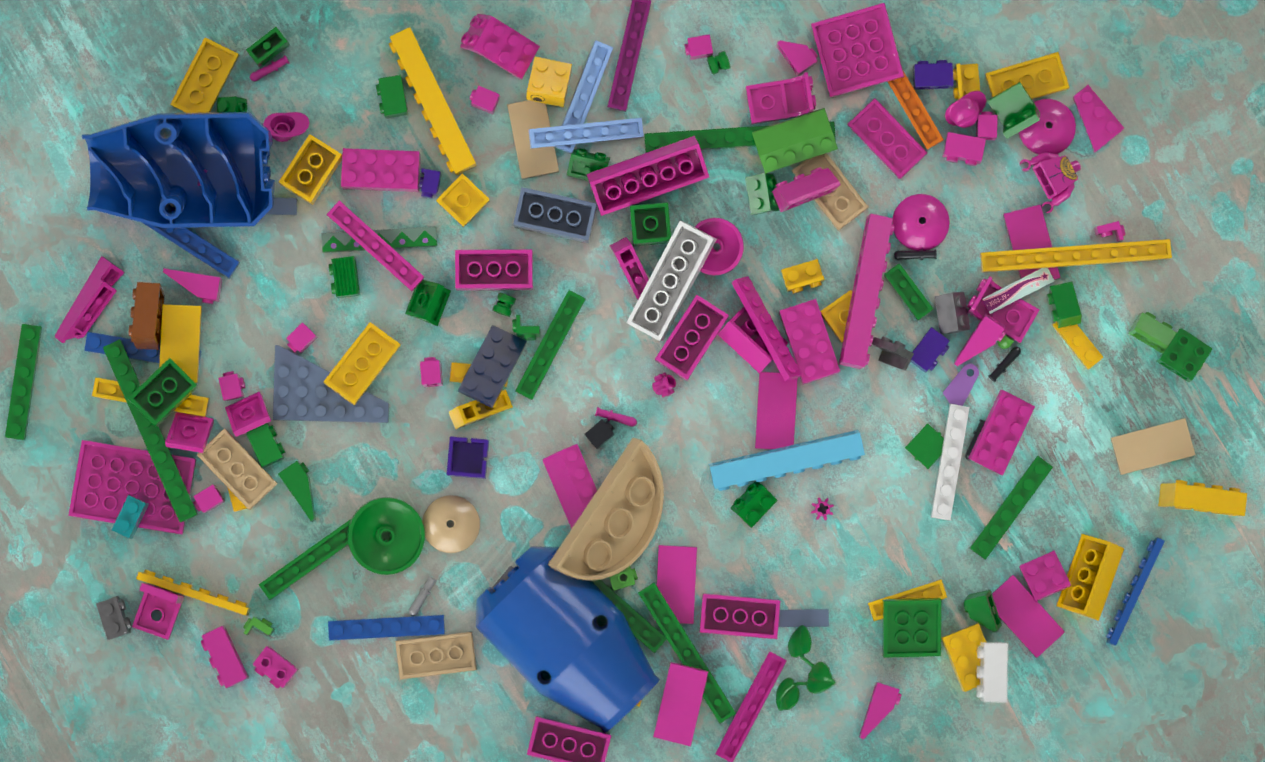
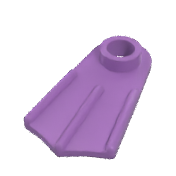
(961, 385)

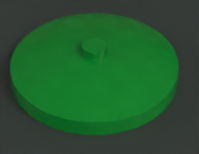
(386, 535)

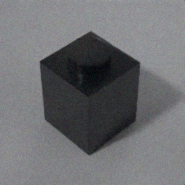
(600, 433)

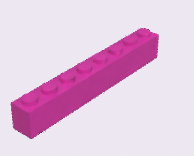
(865, 291)

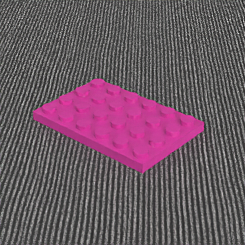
(112, 473)

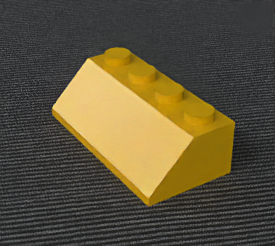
(1090, 576)

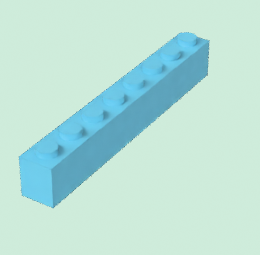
(786, 459)

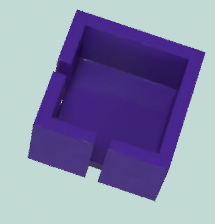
(467, 458)

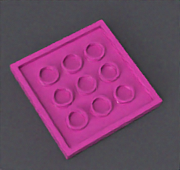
(857, 50)

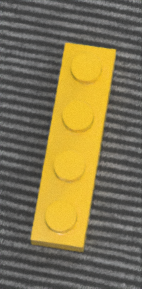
(930, 590)

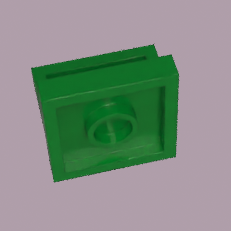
(428, 302)

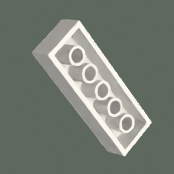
(671, 281)

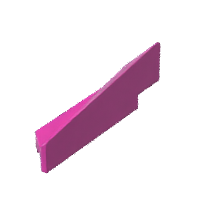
(90, 301)

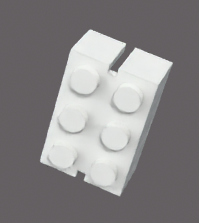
(992, 672)

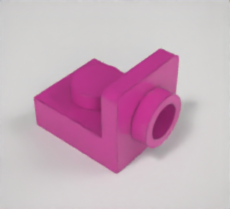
(1107, 230)

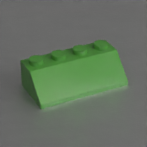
(794, 140)
(1152, 332)

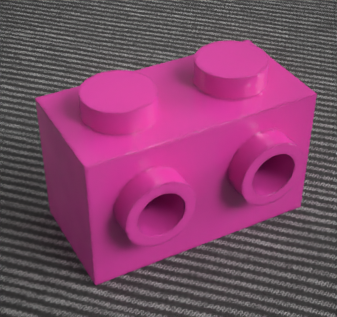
(275, 667)

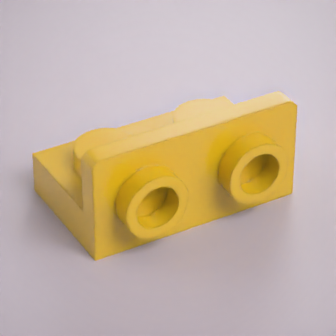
(966, 79)
(802, 276)

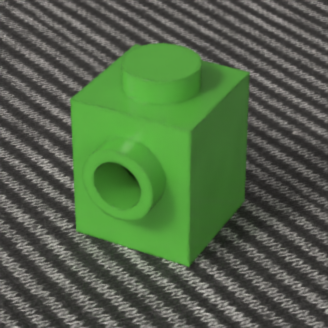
(623, 579)

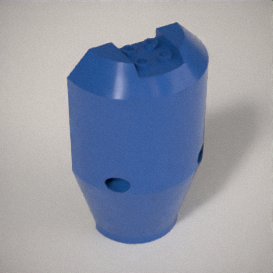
(163, 157)
(551, 625)

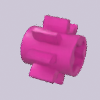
(664, 384)
(820, 513)

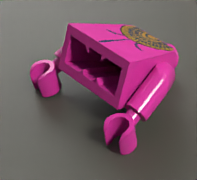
(1055, 176)

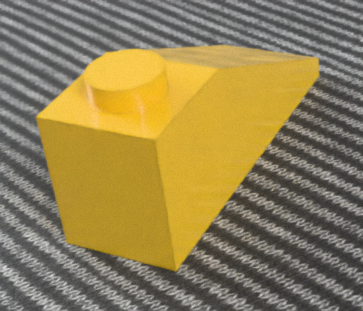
(476, 411)

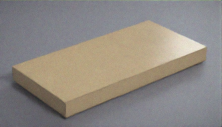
(534, 161)
(843, 203)
(1152, 446)
(237, 469)
(435, 655)

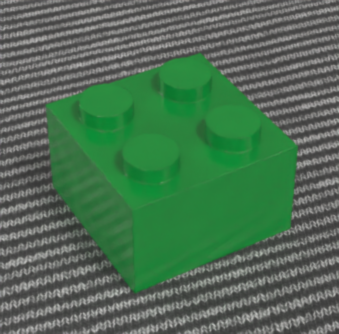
(650, 224)

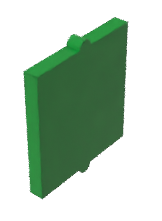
(926, 446)

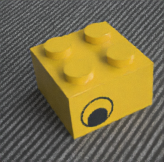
(549, 81)

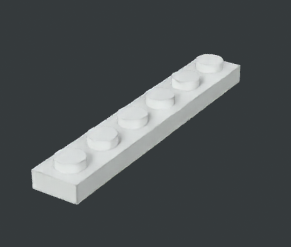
(949, 462)

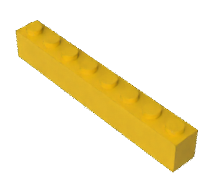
(432, 100)

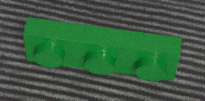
(908, 292)

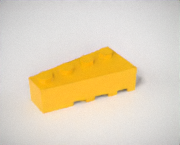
(1203, 498)

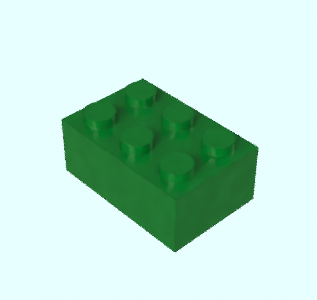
(162, 392)

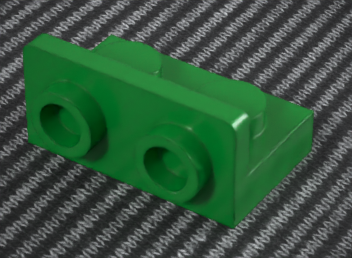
(584, 162)

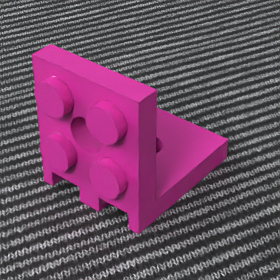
(157, 599)

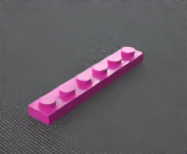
(375, 245)
(766, 328)
(750, 707)

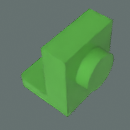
(263, 625)

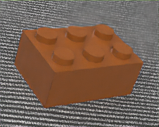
(147, 315)

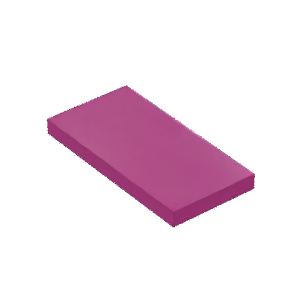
(887, 138)
(1029, 231)
(775, 411)
(677, 579)
(1025, 617)
(680, 704)

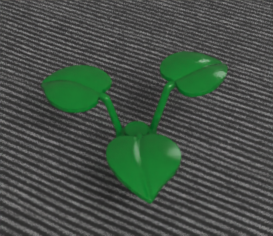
(818, 678)

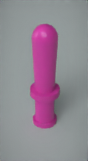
(255, 76)
(610, 415)

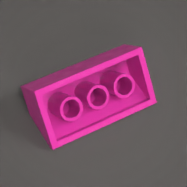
(571, 481)

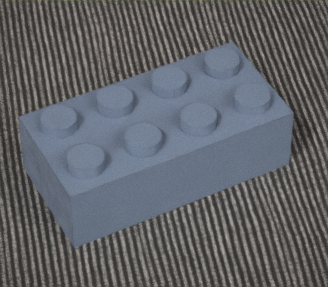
(555, 215)

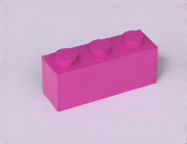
(224, 657)

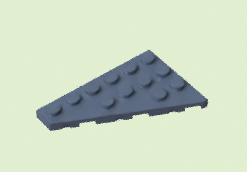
(305, 397)

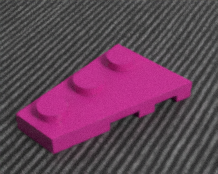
(1097, 118)

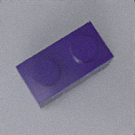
(933, 75)
(929, 349)

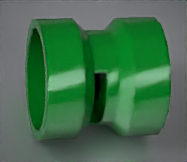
(723, 62)
(501, 308)

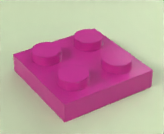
(247, 414)
(189, 432)
(1044, 576)

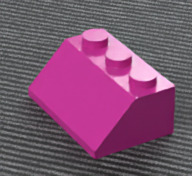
(805, 188)
(745, 340)

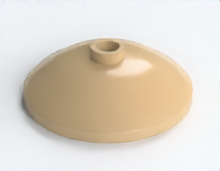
(465, 526)

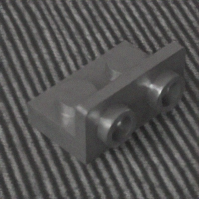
(113, 617)

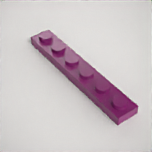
(629, 54)

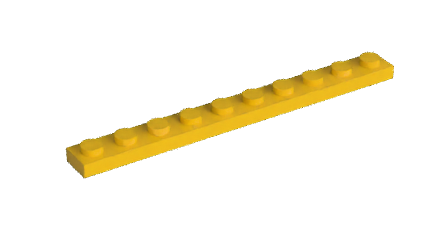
(1075, 255)

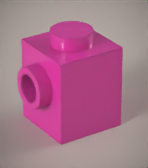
(231, 386)

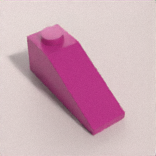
(630, 265)
(202, 286)
(982, 338)
(880, 705)

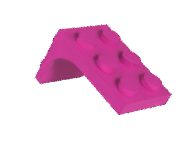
(499, 44)
(780, 99)
(1015, 316)

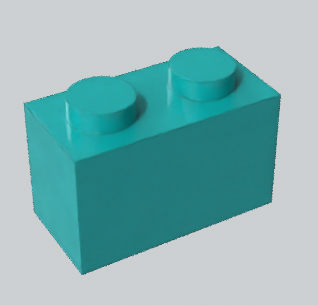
(130, 517)

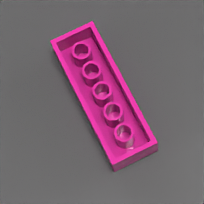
(648, 175)

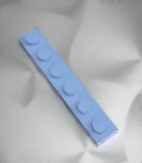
(586, 87)
(585, 133)

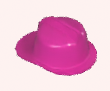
(966, 109)
(286, 125)

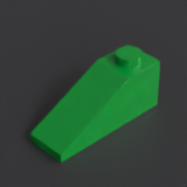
(299, 485)

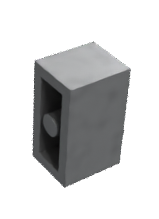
(952, 312)

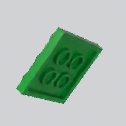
(911, 627)

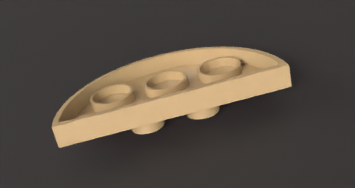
(616, 520)

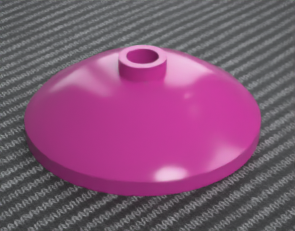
(1051, 140)
(917, 235)
(730, 242)

